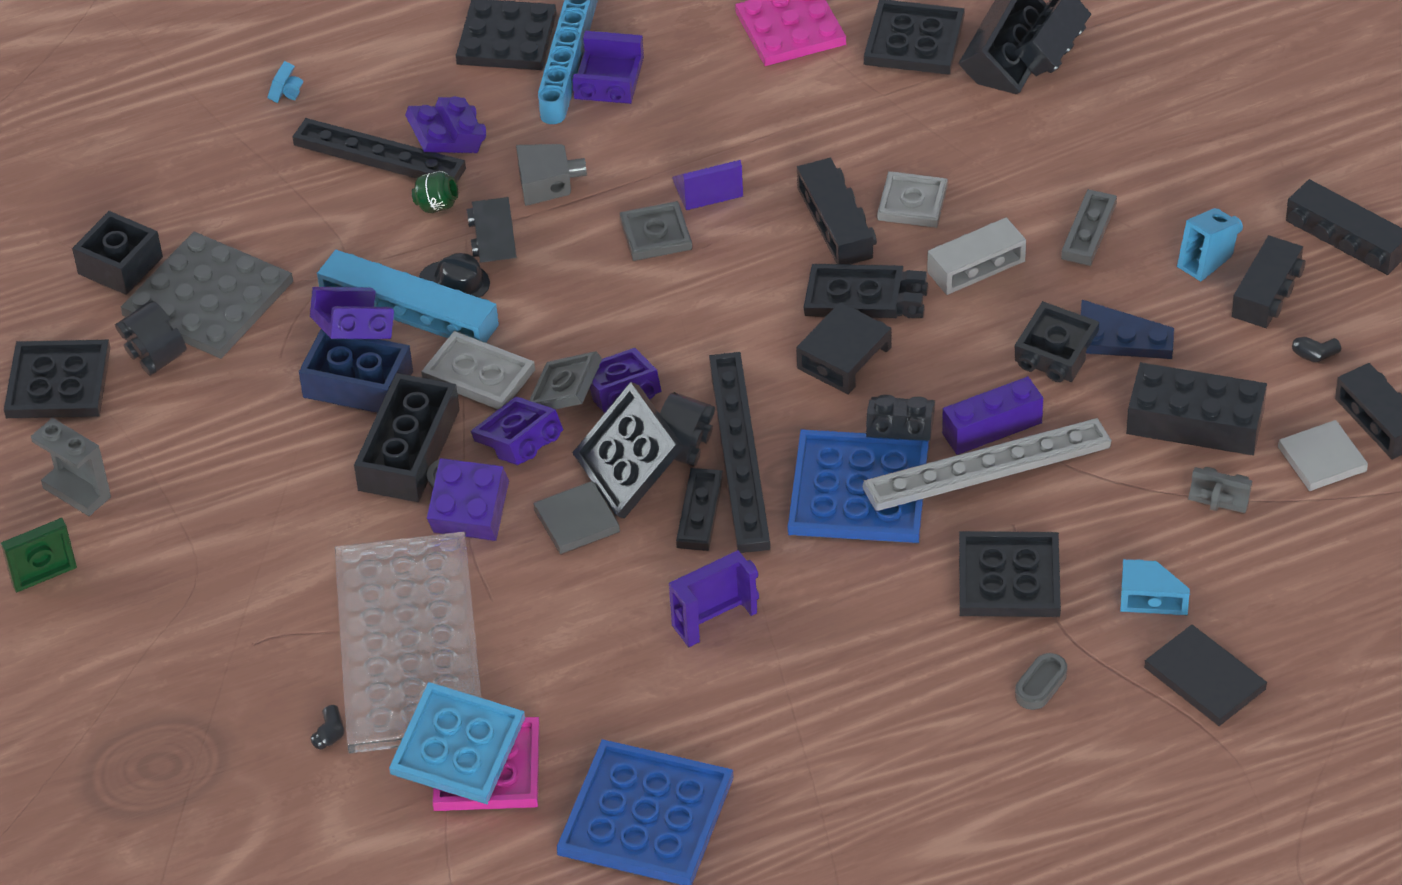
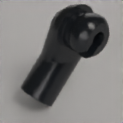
(1314, 350)
(331, 730)

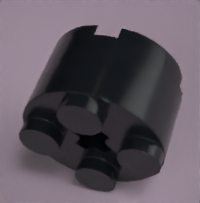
(151, 337)
(690, 423)

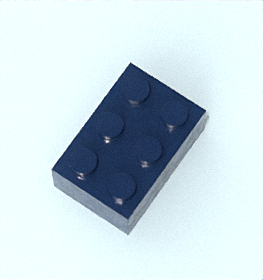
(353, 370)

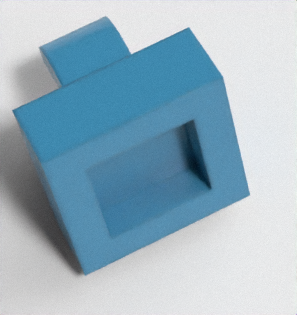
(285, 84)

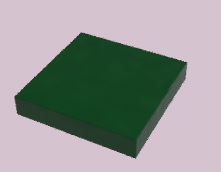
(38, 555)

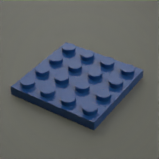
(830, 491)
(645, 812)

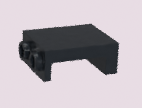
(842, 346)

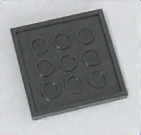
(211, 292)

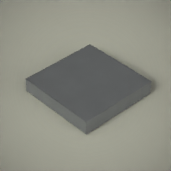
(655, 231)
(566, 380)
(576, 517)

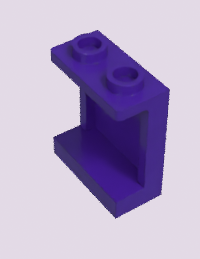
(609, 67)
(350, 313)
(712, 592)

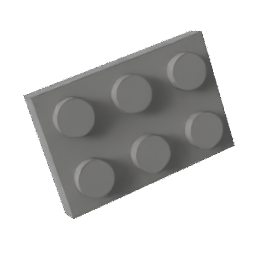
(479, 370)

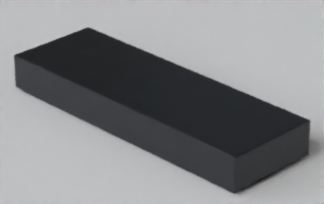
(699, 509)

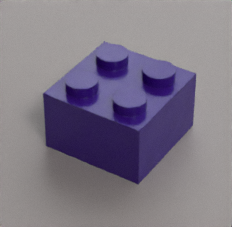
(468, 499)

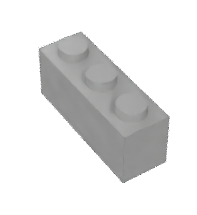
(976, 256)

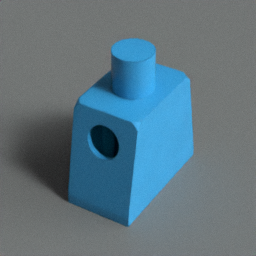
(1208, 242)

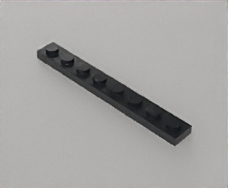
(739, 453)

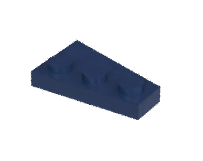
(1127, 334)

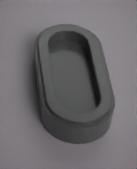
(1041, 681)

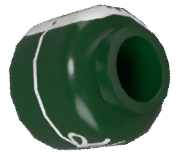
(435, 192)

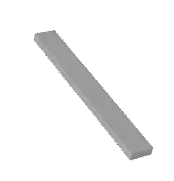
(986, 464)

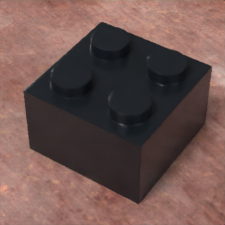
(117, 252)

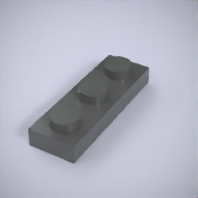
(1089, 227)

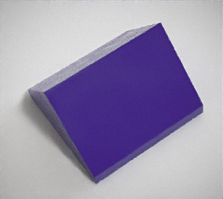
(710, 185)

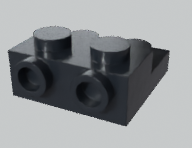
(1055, 342)
(900, 418)

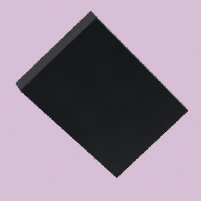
(1205, 675)

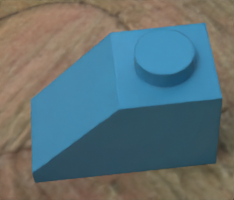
(1152, 589)

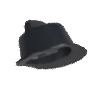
(460, 273)

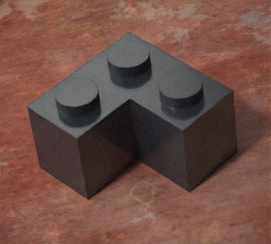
(492, 229)

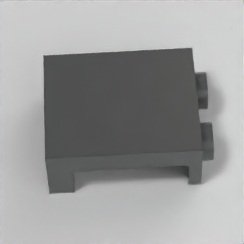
(78, 467)

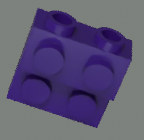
(447, 126)
(616, 374)
(519, 430)

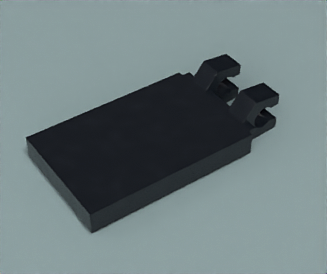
(871, 289)

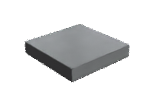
(912, 199)
(1322, 455)

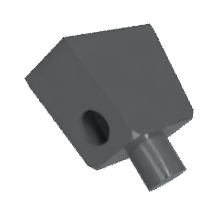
(546, 171)

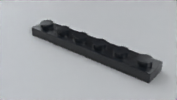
(374, 150)

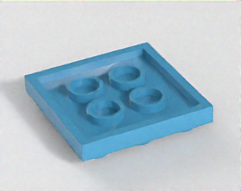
(457, 743)

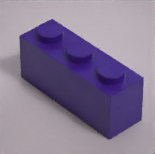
(992, 415)

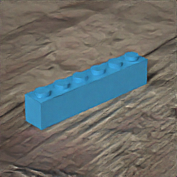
(412, 298)

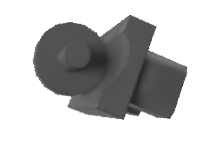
(1220, 489)

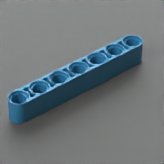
(564, 59)

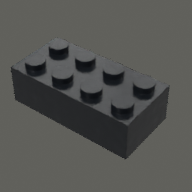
(1196, 408)
(406, 437)

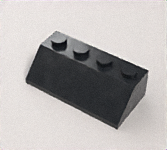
(991, 52)

